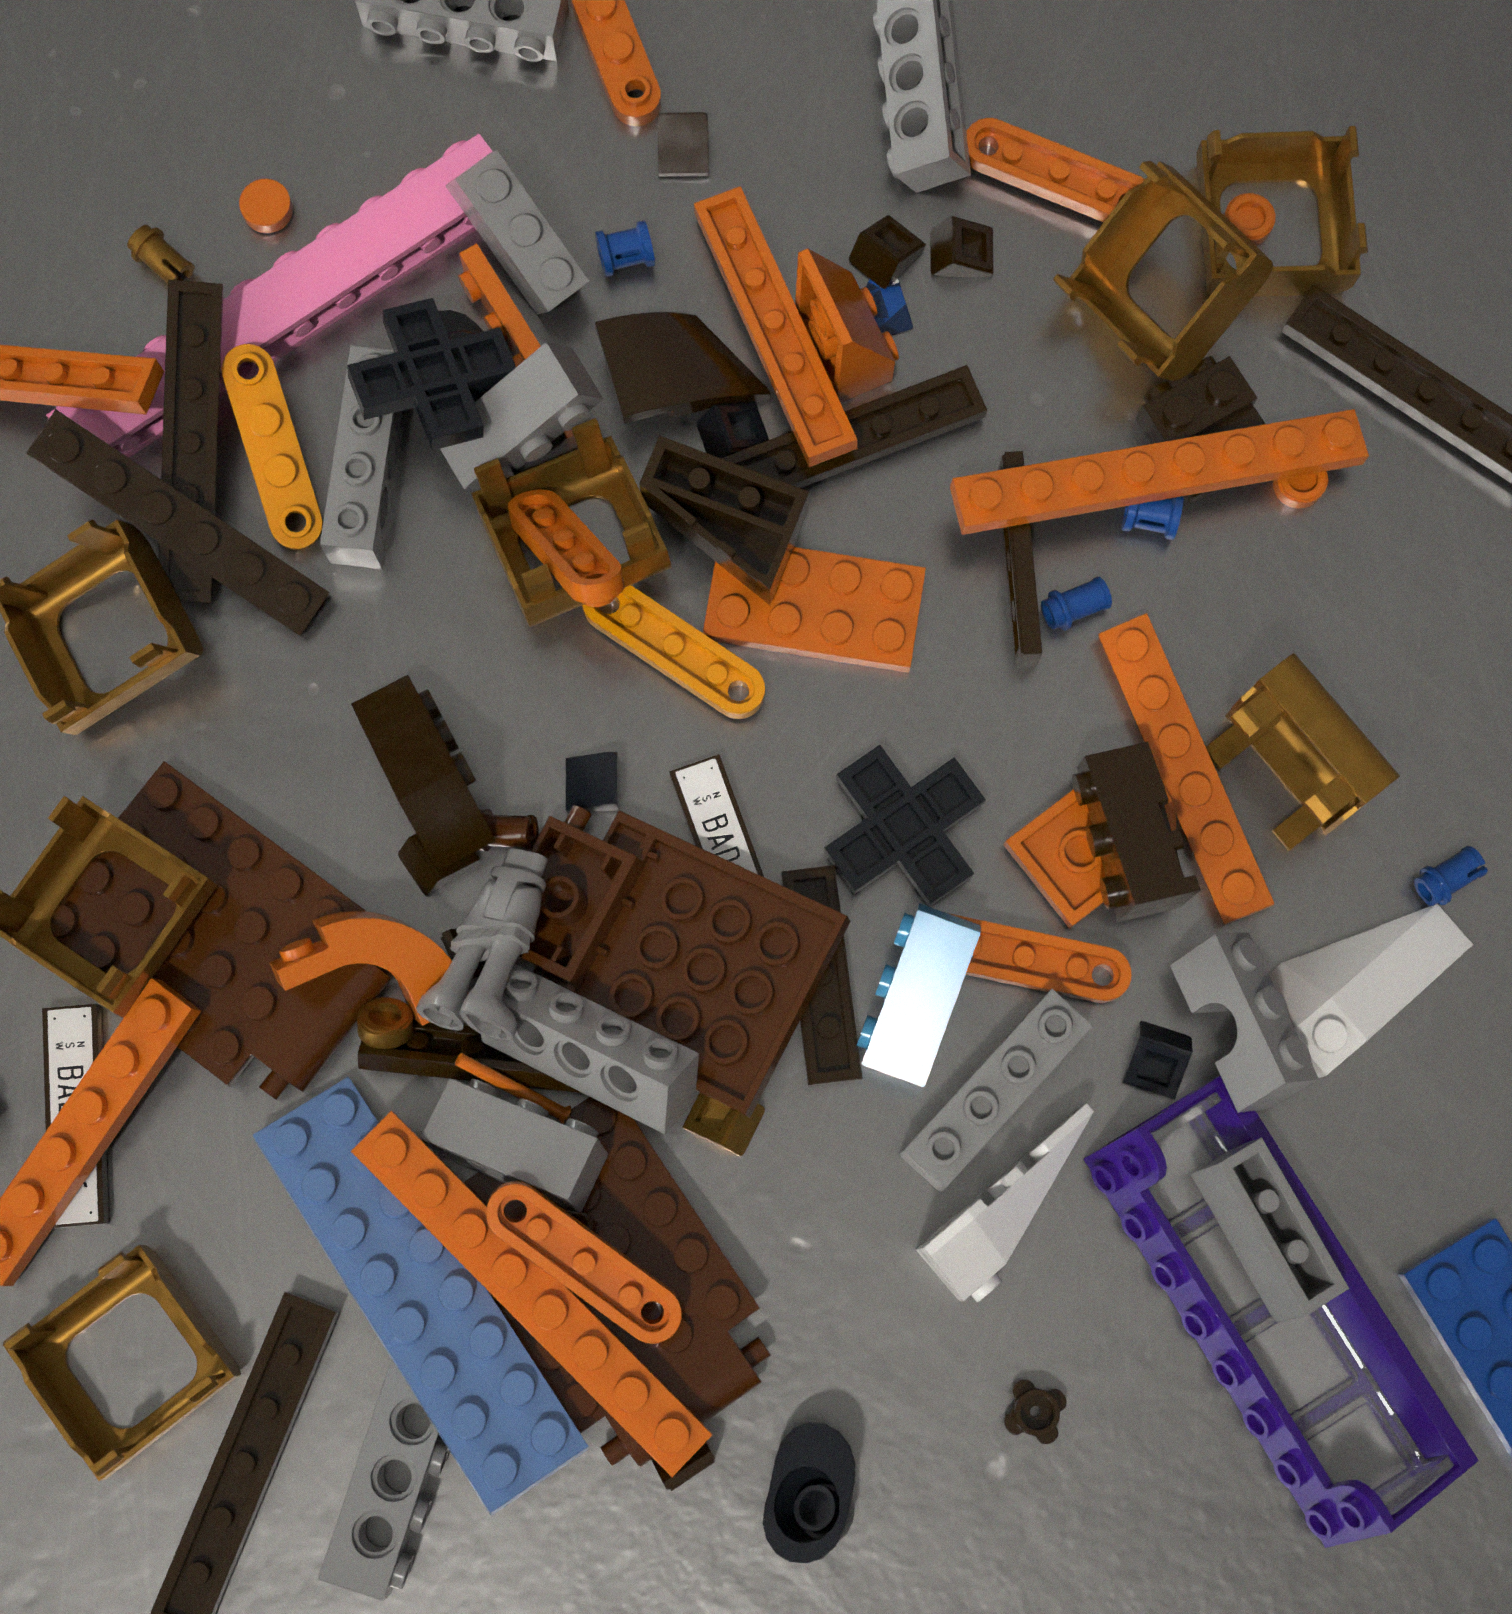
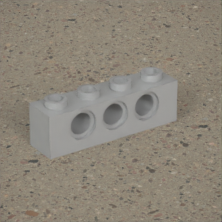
(481, 28)
(937, 101)
(361, 479)
(598, 1051)
(996, 1090)
(351, 1558)

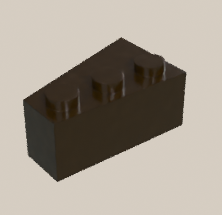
(727, 511)
(422, 772)
(1132, 832)

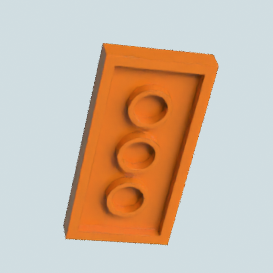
(824, 610)

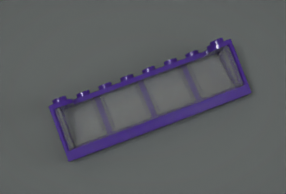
(1321, 1392)

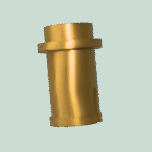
(149, 247)

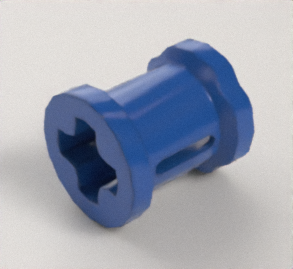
(625, 248)
(1155, 516)

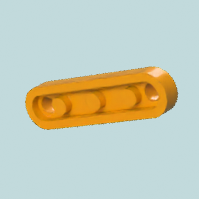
(272, 446)
(680, 652)

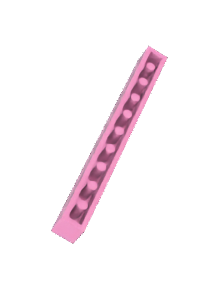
(318, 283)

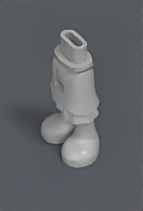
(493, 932)

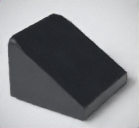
(731, 428)
(593, 782)
(1158, 1059)

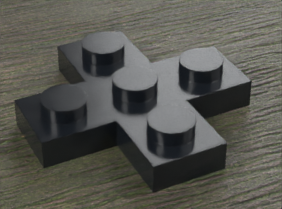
(431, 373)
(904, 825)

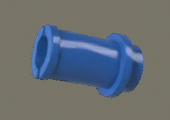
(1075, 603)
(1438, 883)

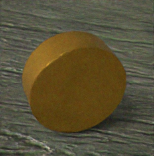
(385, 1023)

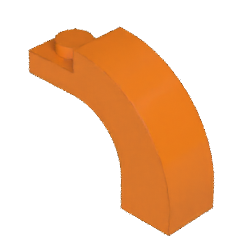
(365, 939)

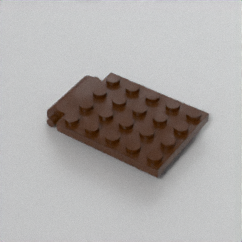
(681, 946)
(226, 951)
(654, 1225)

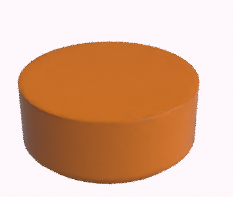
(266, 205)
(1252, 216)
(1301, 490)

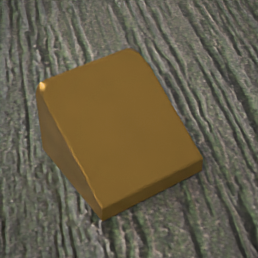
(722, 1124)

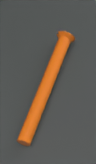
(512, 1087)

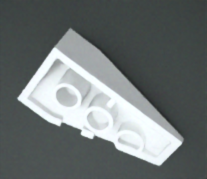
(1361, 982)
(987, 1230)

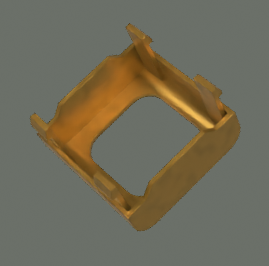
(1289, 157)
(1125, 240)
(583, 474)
(34, 613)
(1307, 746)
(82, 837)
(43, 1350)

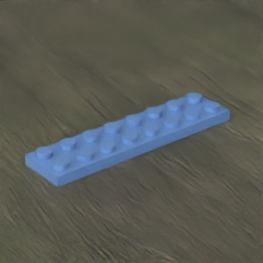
(422, 1304)

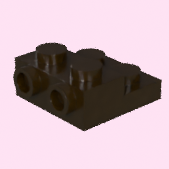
(1207, 403)

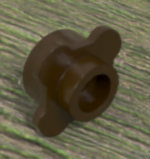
(1044, 1425)

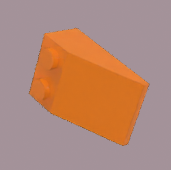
(843, 326)

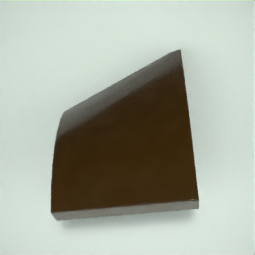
(672, 365)

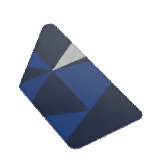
(891, 308)

